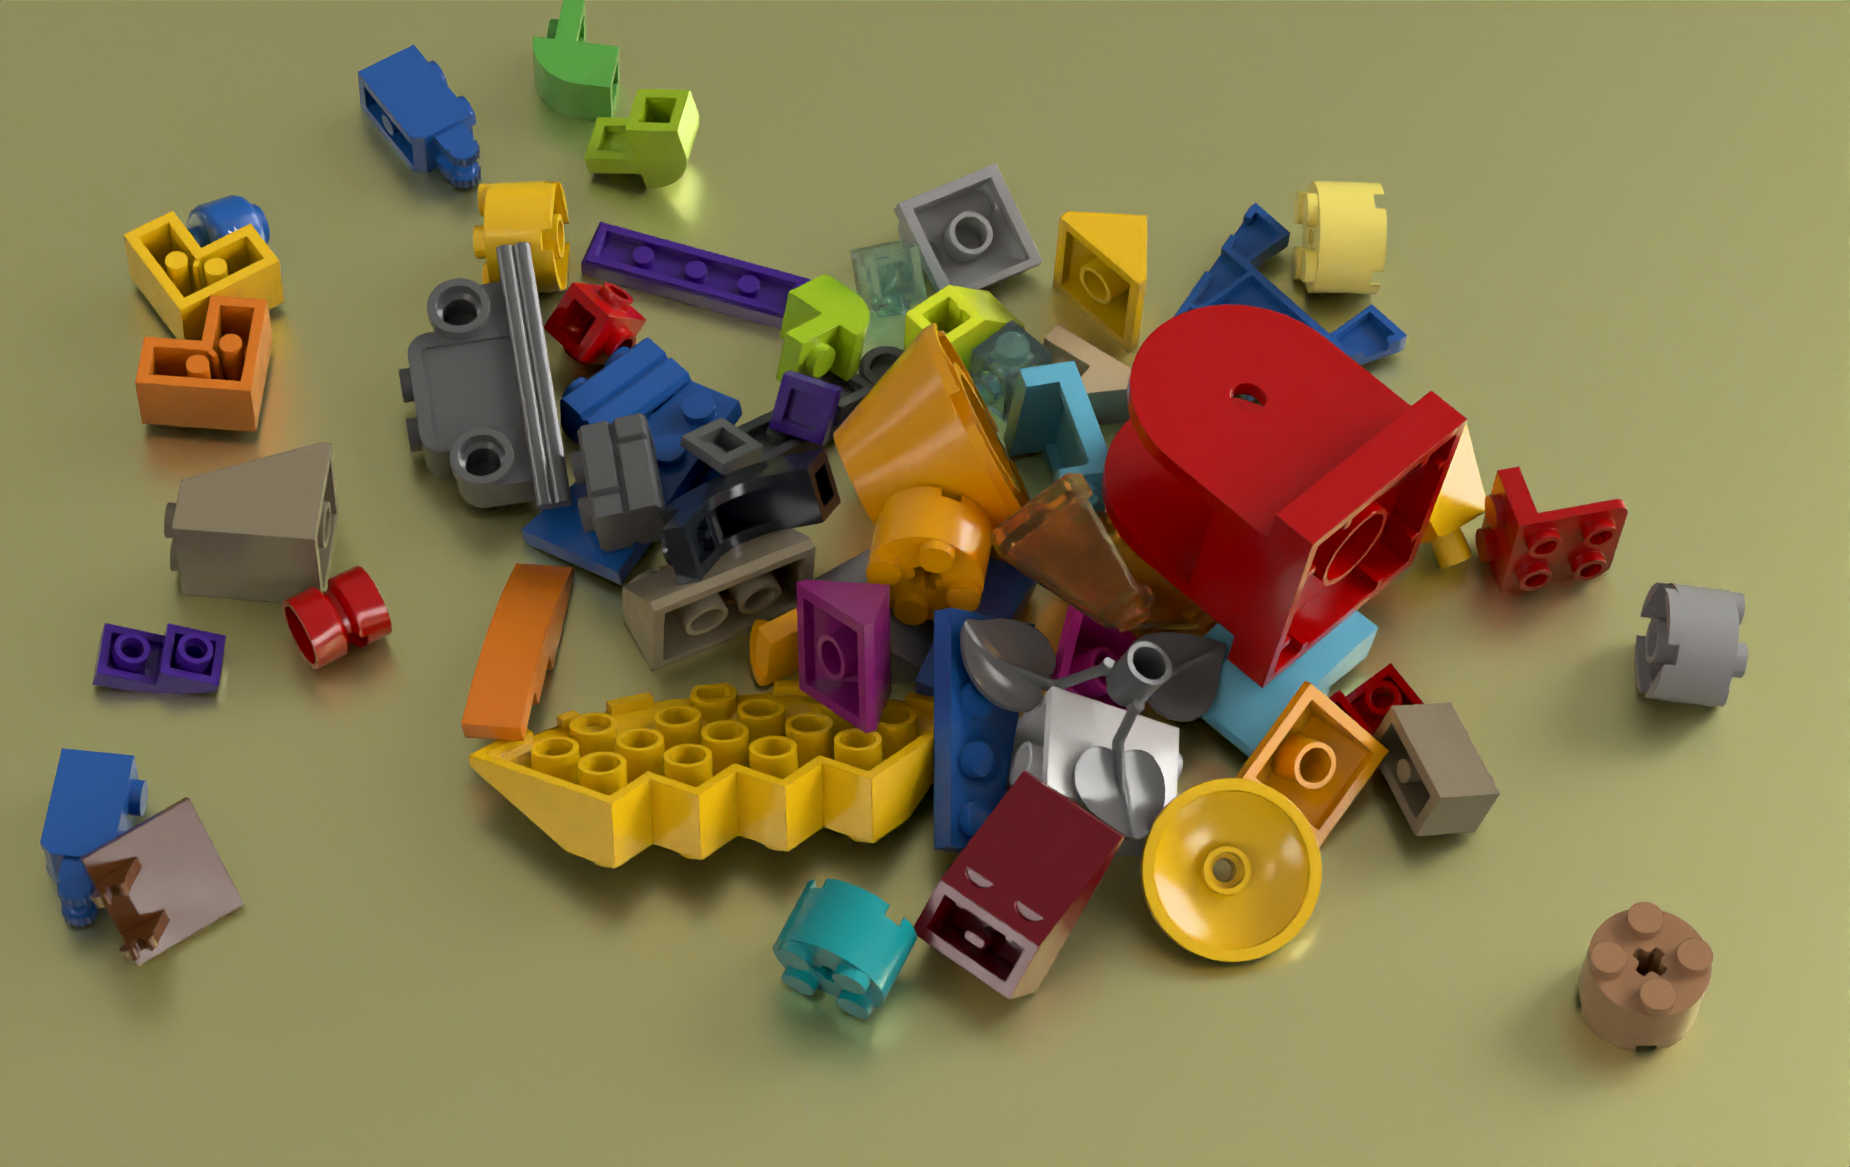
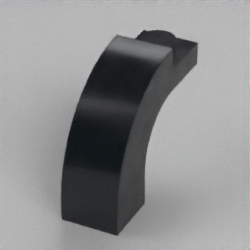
(743, 506)

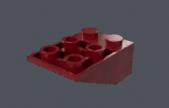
(1019, 887)

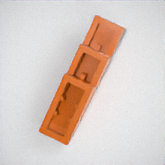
(517, 652)

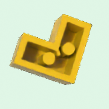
(181, 275)

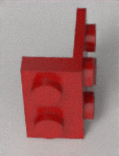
(1548, 546)

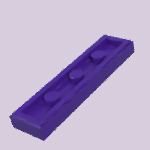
(689, 275)

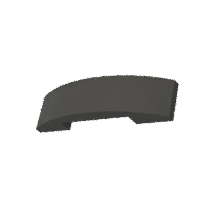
(733, 447)

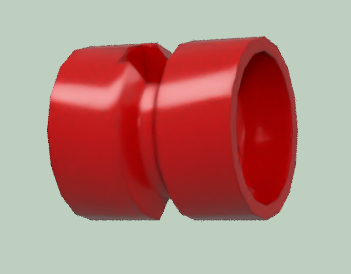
(339, 616)

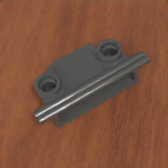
(488, 390)

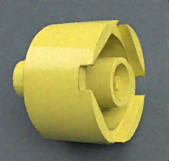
(1340, 237)

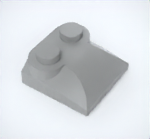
(968, 232)

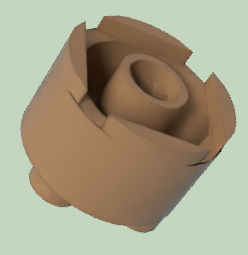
(1644, 978)

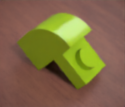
(649, 142)
(823, 329)

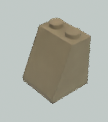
(256, 527)

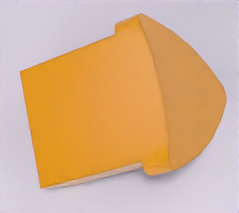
(774, 648)

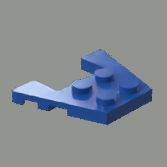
(1238, 282)

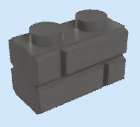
(621, 482)

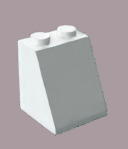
(1067, 725)

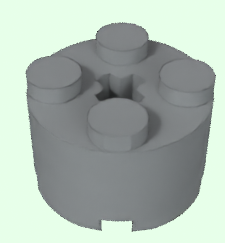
(1690, 644)

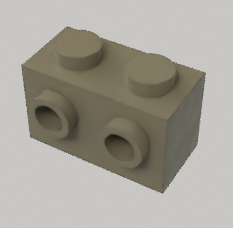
(1434, 769)

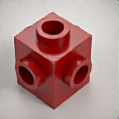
(594, 322)

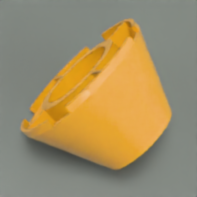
(928, 429)

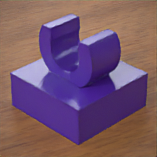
(805, 407)

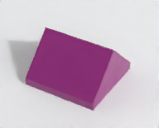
(845, 648)

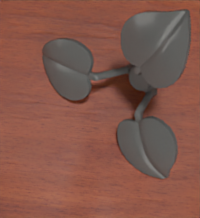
(1169, 669)

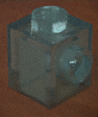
(889, 277)
(998, 362)

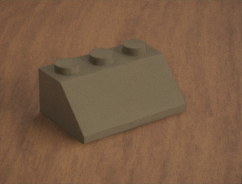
(701, 614)

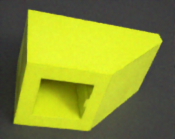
(964, 316)

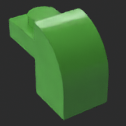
(575, 75)

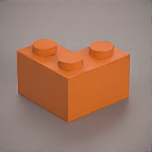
(209, 380)

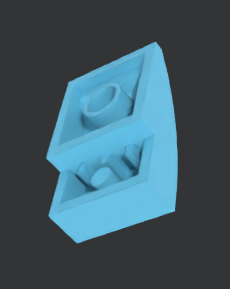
(1247, 712)

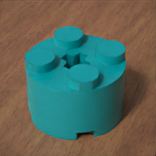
(843, 946)

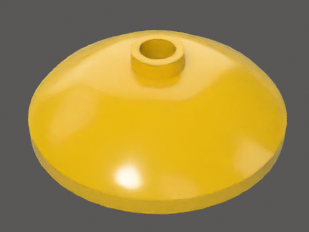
(1271, 863)

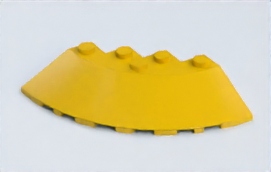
(714, 770)

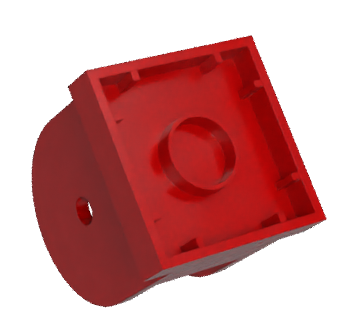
(1277, 508)

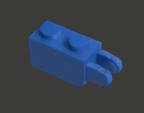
(421, 116)
(88, 806)

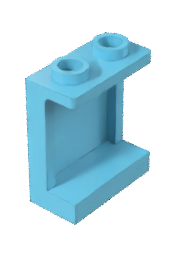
(1056, 417)

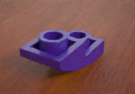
(172, 663)

